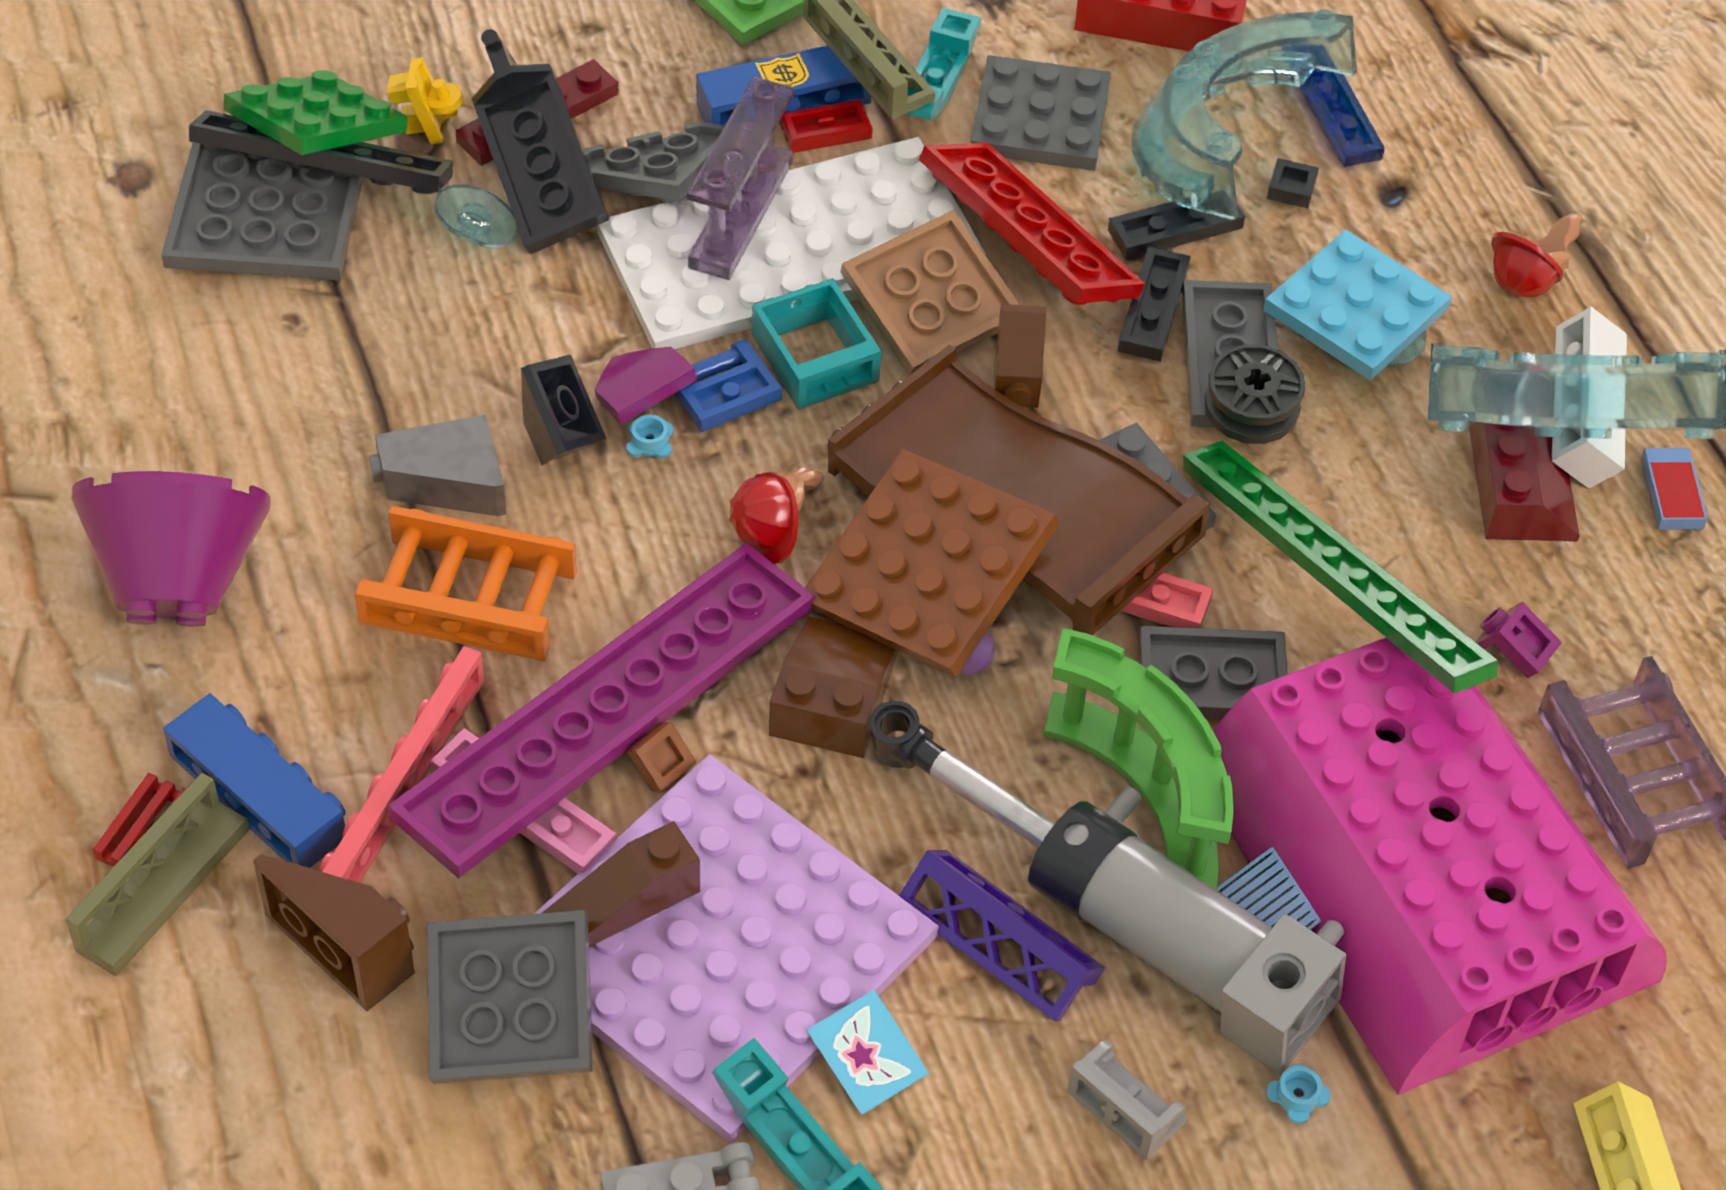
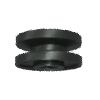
(1254, 393)

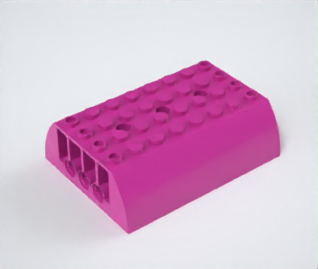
(1429, 958)

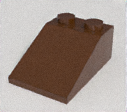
(830, 688)
(340, 926)

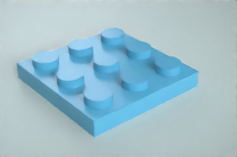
(1357, 304)

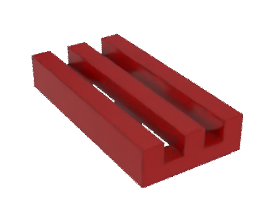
(826, 130)
(128, 815)

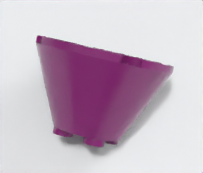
(169, 540)

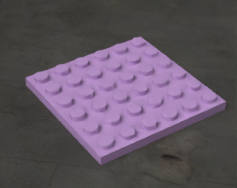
(759, 953)

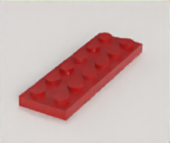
(1031, 223)

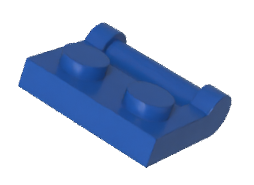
(732, 391)

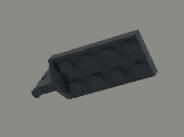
(536, 150)

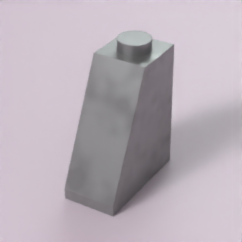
(441, 466)

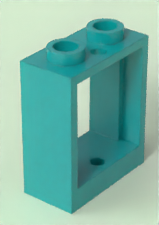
(827, 375)

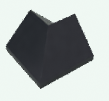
(558, 409)

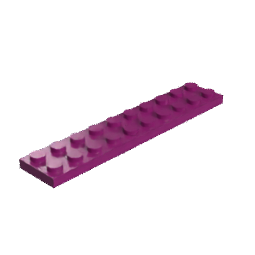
(599, 710)

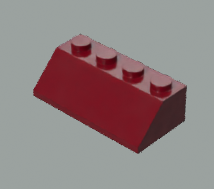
(1521, 487)

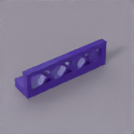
(1011, 918)

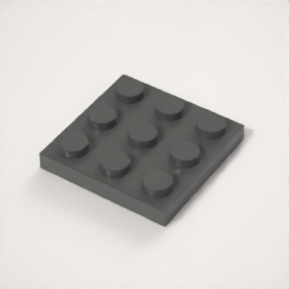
(1042, 111)
(509, 997)

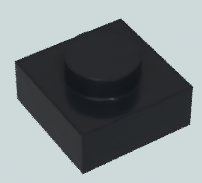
(1292, 183)

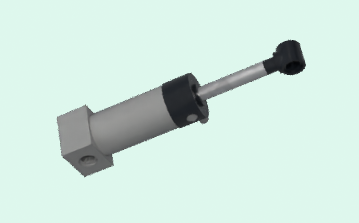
(1261, 978)

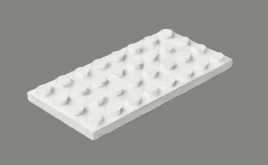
(810, 229)

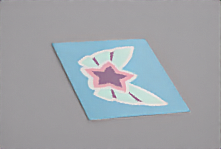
(867, 1052)

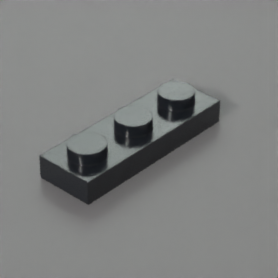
(1166, 227)
(1153, 313)

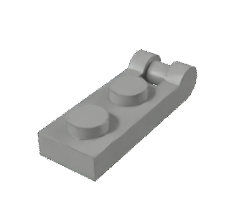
(688, 1172)

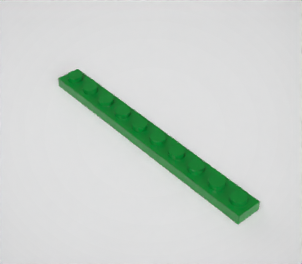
(1342, 568)

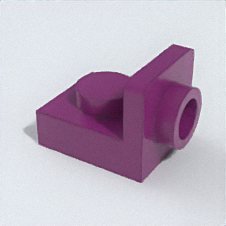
(1520, 638)

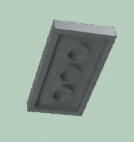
(1217, 319)

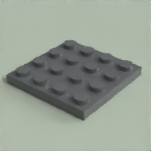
(260, 217)

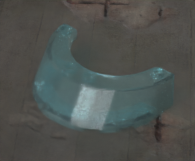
(1179, 140)
(1578, 392)

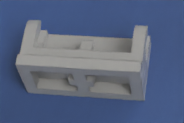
(1124, 1101)

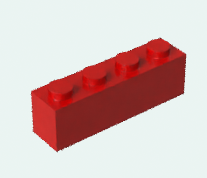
(1159, 22)

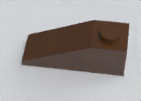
(635, 883)

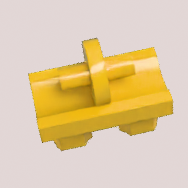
(430, 99)

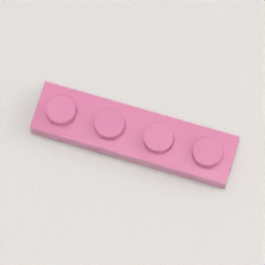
(562, 831)

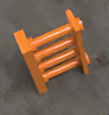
(458, 620)

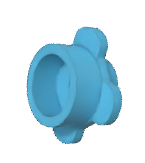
(650, 437)
(1303, 1080)

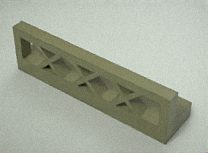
(868, 55)
(158, 877)

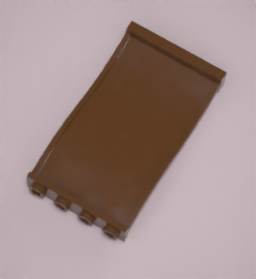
(1114, 514)

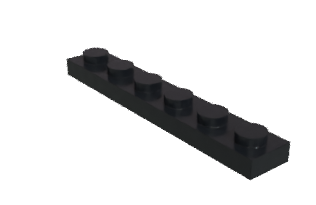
(366, 160)

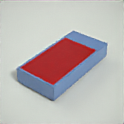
(1673, 488)

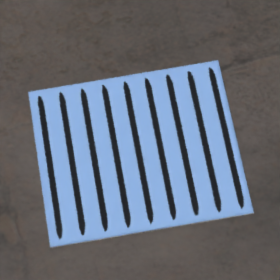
(1269, 891)

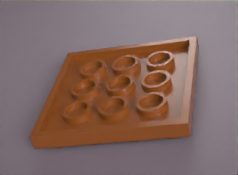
(930, 561)

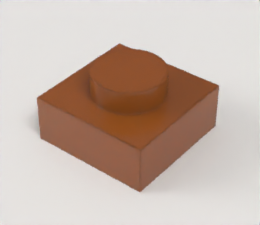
(661, 756)

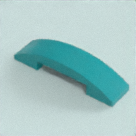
(945, 57)
(784, 1126)

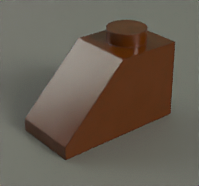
(1020, 353)

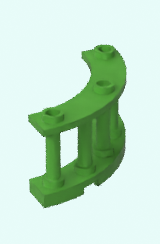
(1172, 769)

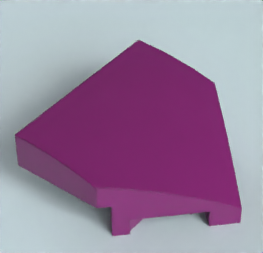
(641, 380)

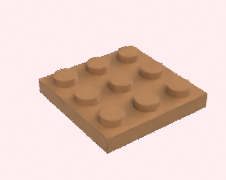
(929, 290)

